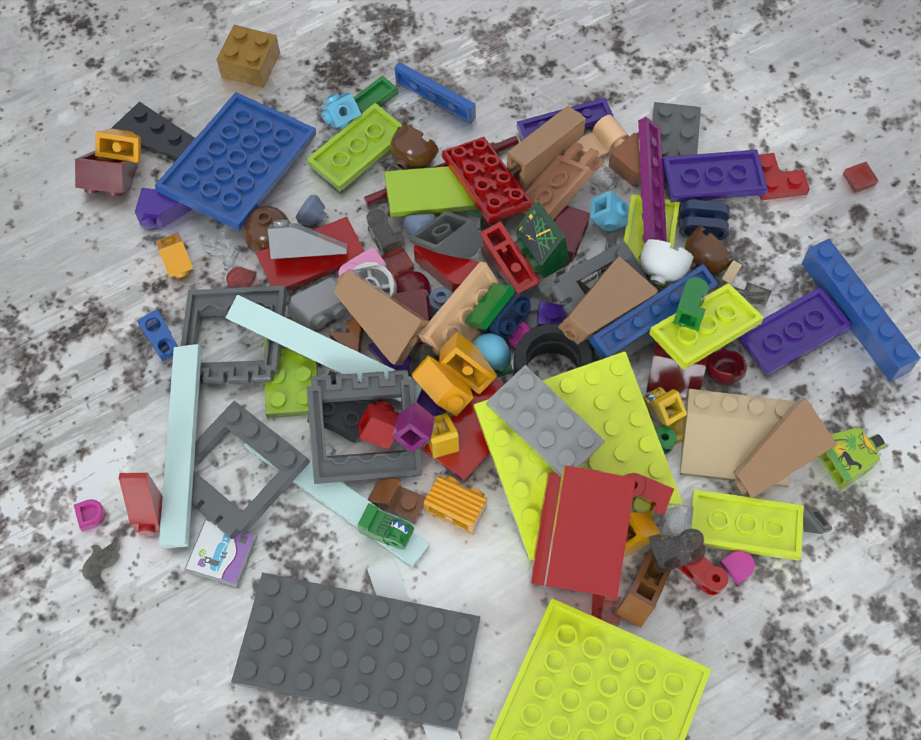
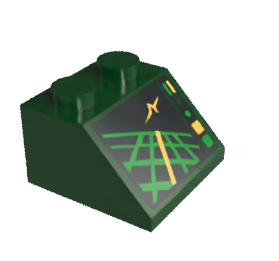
(542, 242)

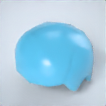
(494, 350)

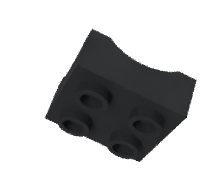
(344, 415)

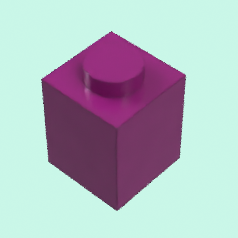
(413, 427)

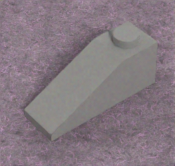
(295, 240)

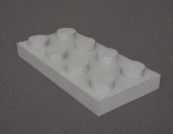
(544, 421)

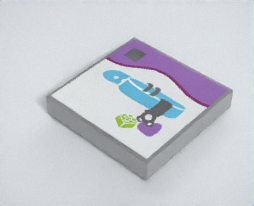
(220, 557)

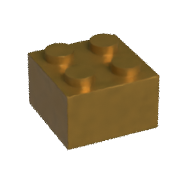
(248, 56)

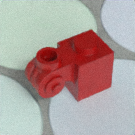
(378, 424)

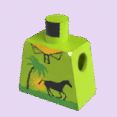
(851, 456)

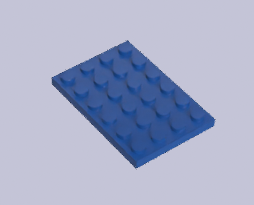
(236, 160)

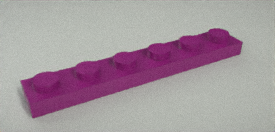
(652, 181)

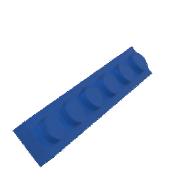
(645, 316)

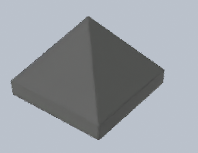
(815, 522)

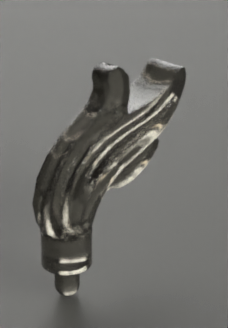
(100, 560)

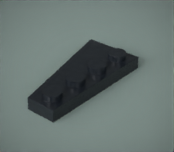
(155, 131)

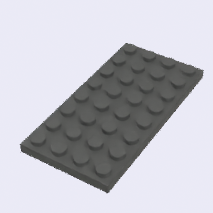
(357, 651)

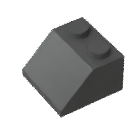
(450, 236)

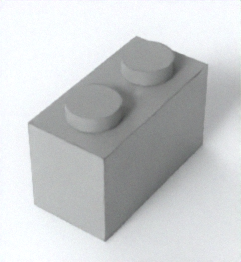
(317, 305)

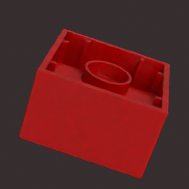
(583, 531)

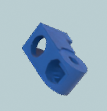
(158, 334)

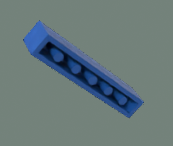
(868, 318)

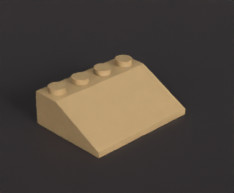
(724, 431)

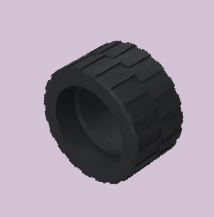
(550, 339)

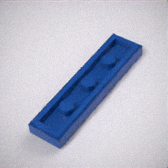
(435, 92)

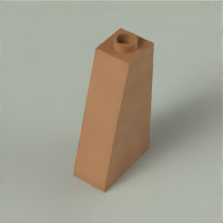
(540, 148)
(610, 298)
(382, 317)
(786, 448)

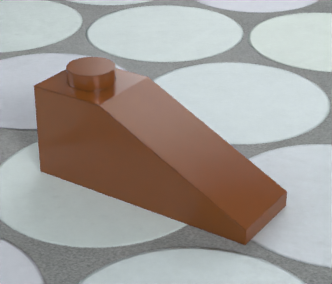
(643, 592)

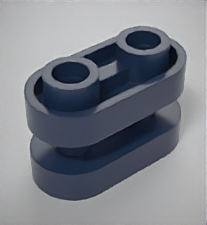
(708, 214)
(509, 317)

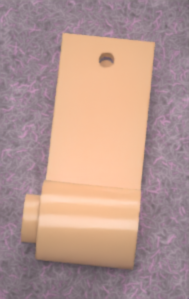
(605, 136)

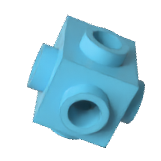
(340, 110)
(609, 211)

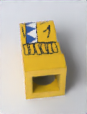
(662, 404)

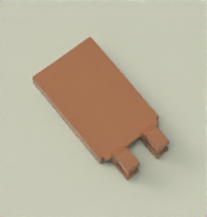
(563, 179)

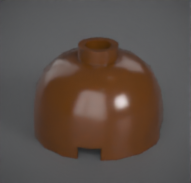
(411, 149)
(257, 224)
(707, 251)

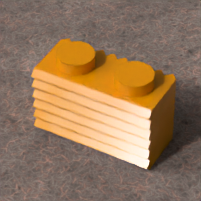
(455, 503)

